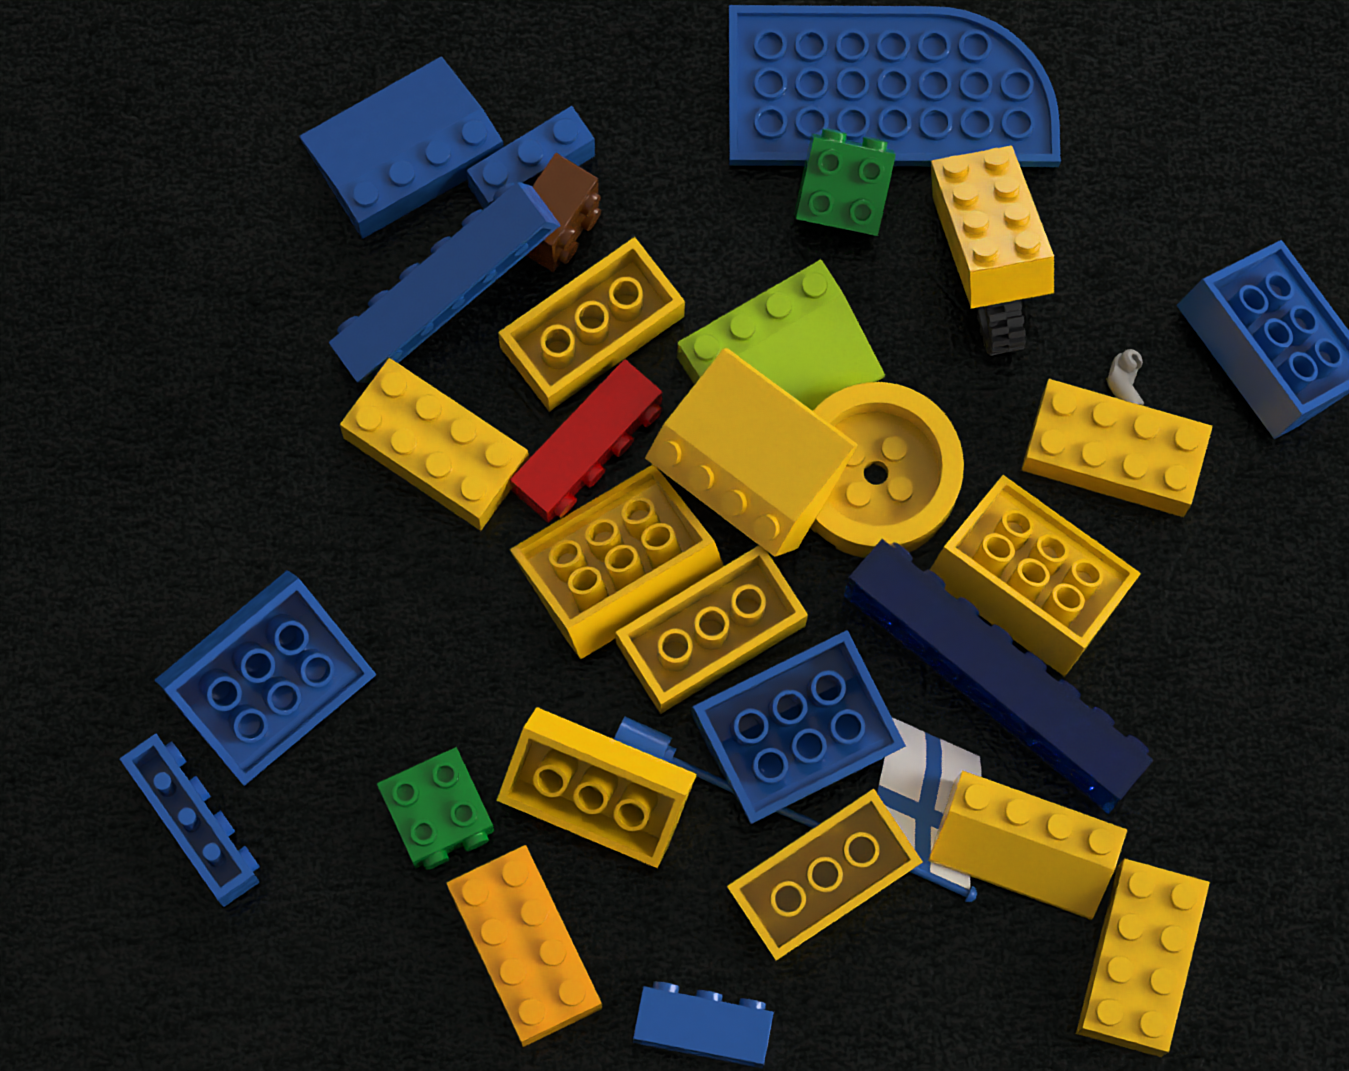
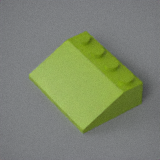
(793, 335)

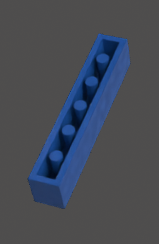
(445, 281)

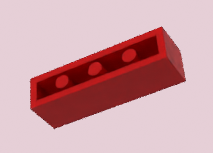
(587, 441)

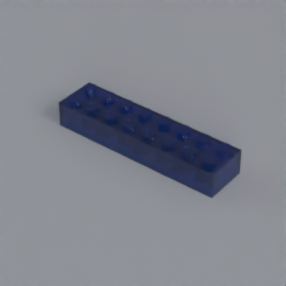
(997, 675)

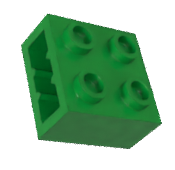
(845, 182)
(436, 809)

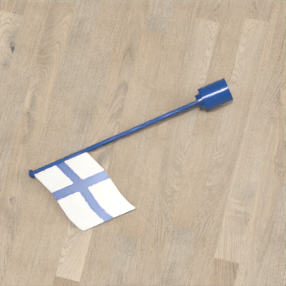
(911, 785)

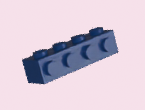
(187, 817)

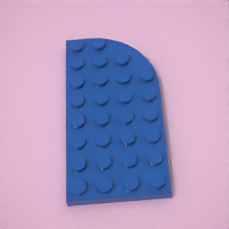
(900, 74)

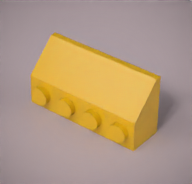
(1027, 844)

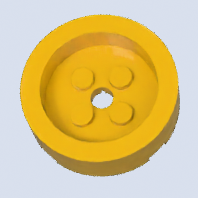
(915, 448)

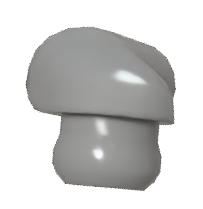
(1122, 376)

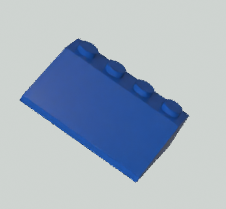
(402, 146)
(1272, 336)
(265, 677)
(797, 727)

